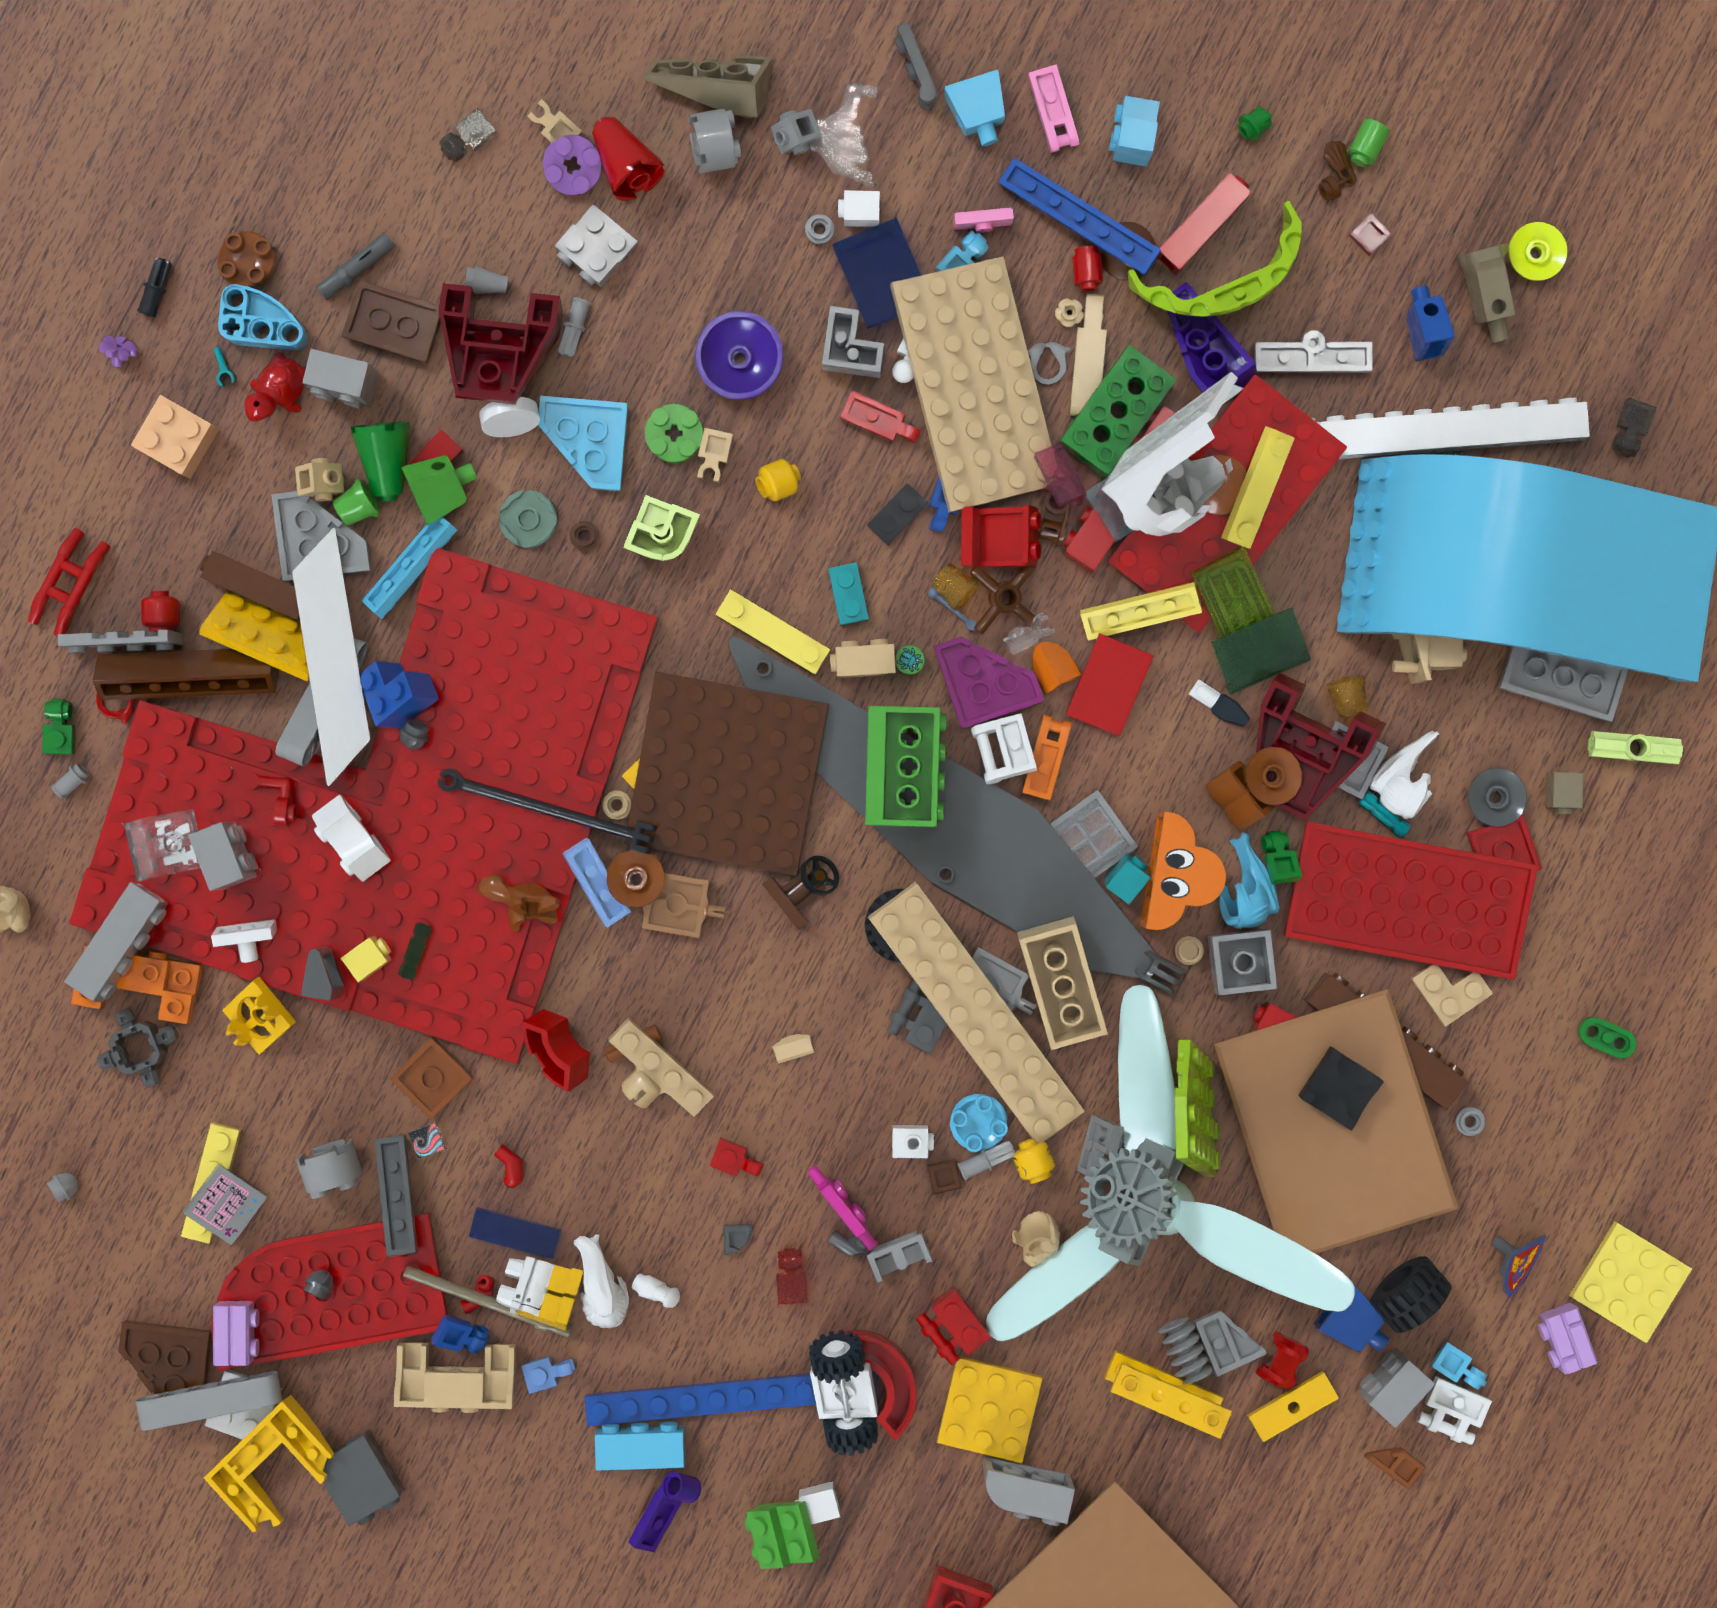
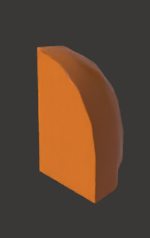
(1053, 666)

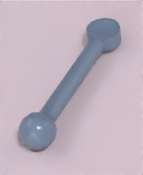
(970, 623)

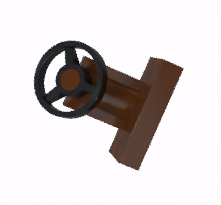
(803, 889)

